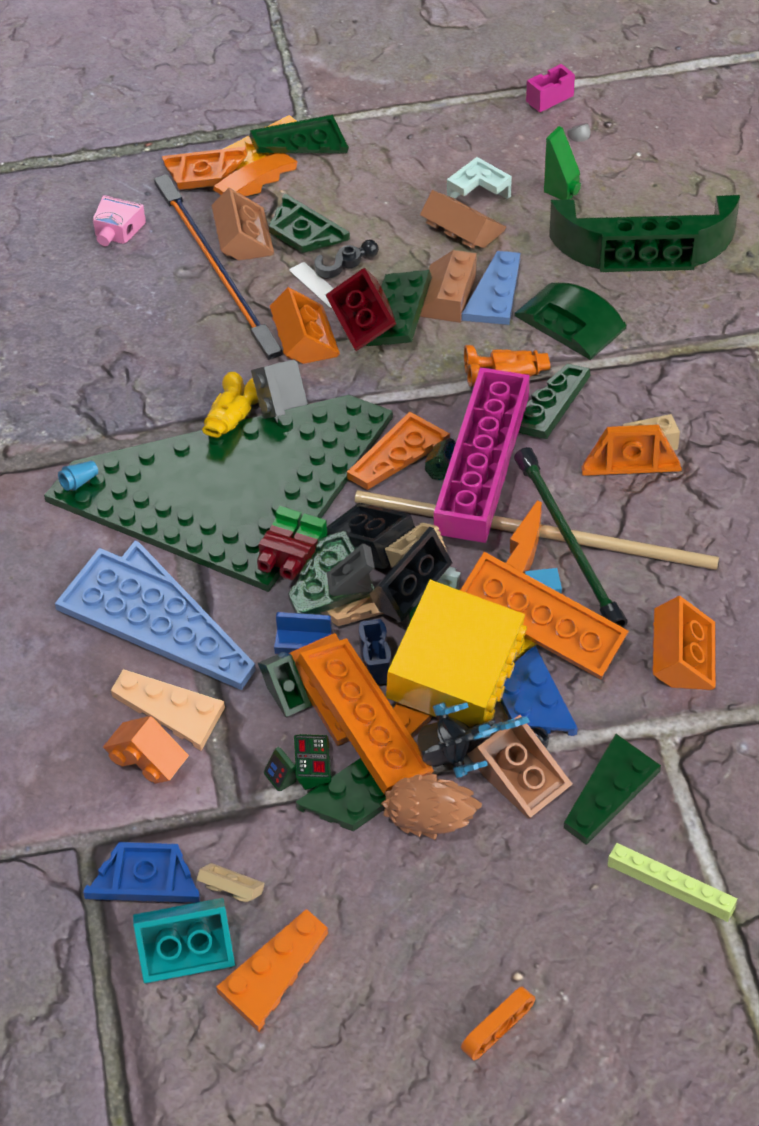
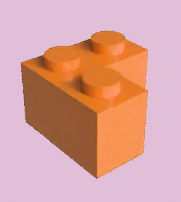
(148, 747)

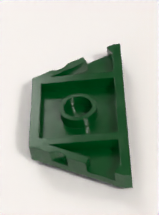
(304, 227)
(348, 799)

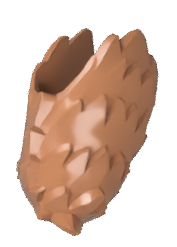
(429, 805)

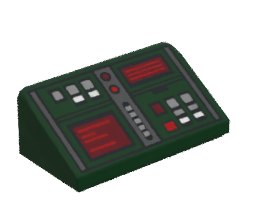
(312, 760)

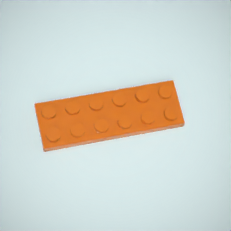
(550, 616)
(363, 713)

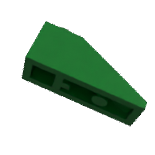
(561, 169)

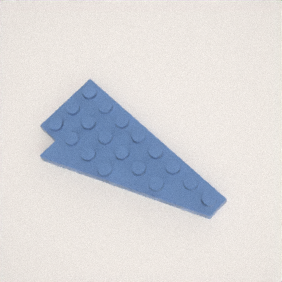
(149, 608)

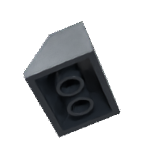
(409, 577)

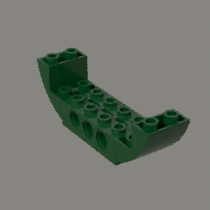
(643, 241)

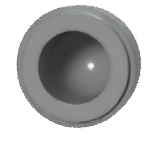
(579, 133)

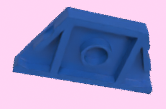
(535, 695)
(144, 874)

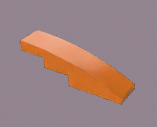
(251, 177)
(525, 540)

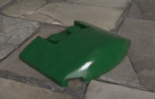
(573, 317)

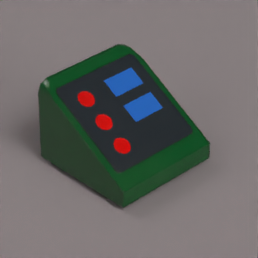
(280, 770)

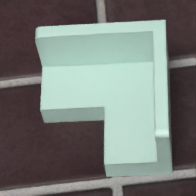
(479, 173)

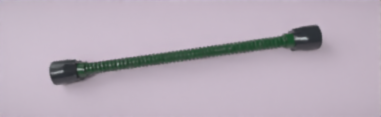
(529, 465)

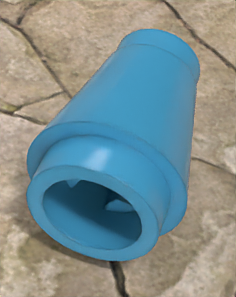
(76, 475)

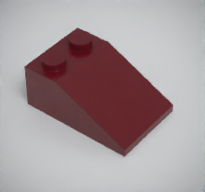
(361, 308)

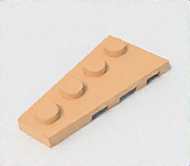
(179, 709)

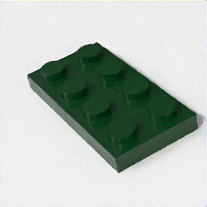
(406, 299)

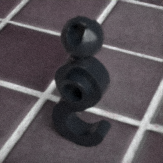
(346, 257)

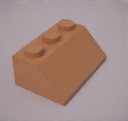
(460, 220)
(241, 227)
(450, 286)

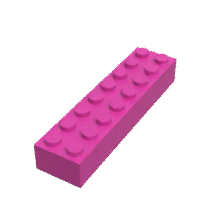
(482, 455)

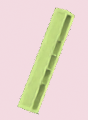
(672, 882)

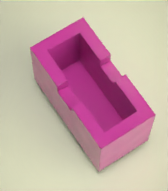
(551, 88)

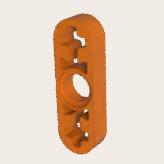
(498, 1023)

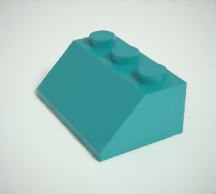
(183, 940)

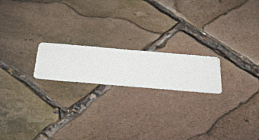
(312, 281)

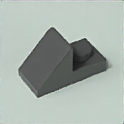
(352, 573)

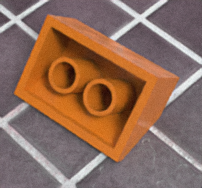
(303, 328)
(683, 646)

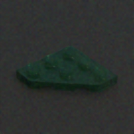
(312, 590)

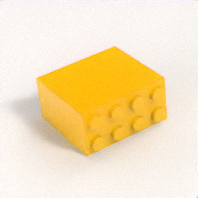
(456, 654)

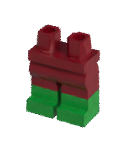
(290, 542)

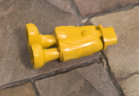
(230, 405)

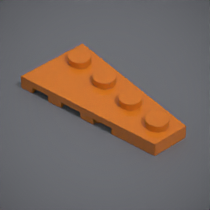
(396, 450)
(263, 978)

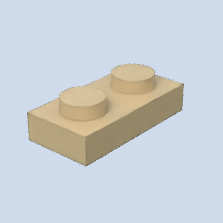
(222, 879)

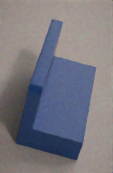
(299, 630)

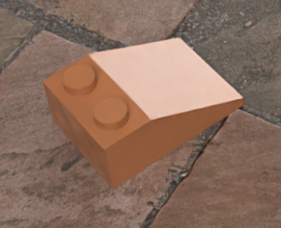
(521, 768)

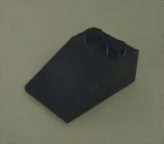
(373, 527)

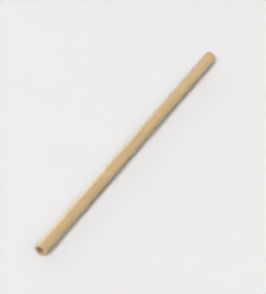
(553, 533)

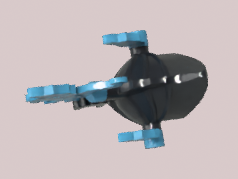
(451, 739)

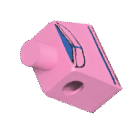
(117, 220)

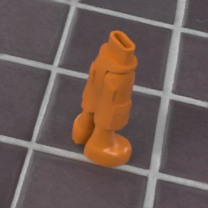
(504, 360)

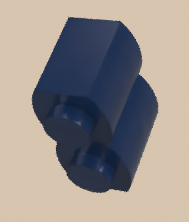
(374, 649)

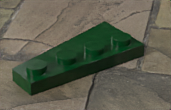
(302, 136)
(552, 402)
(613, 784)

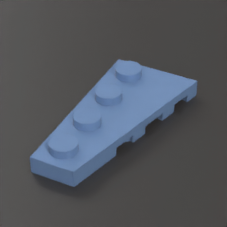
(495, 292)

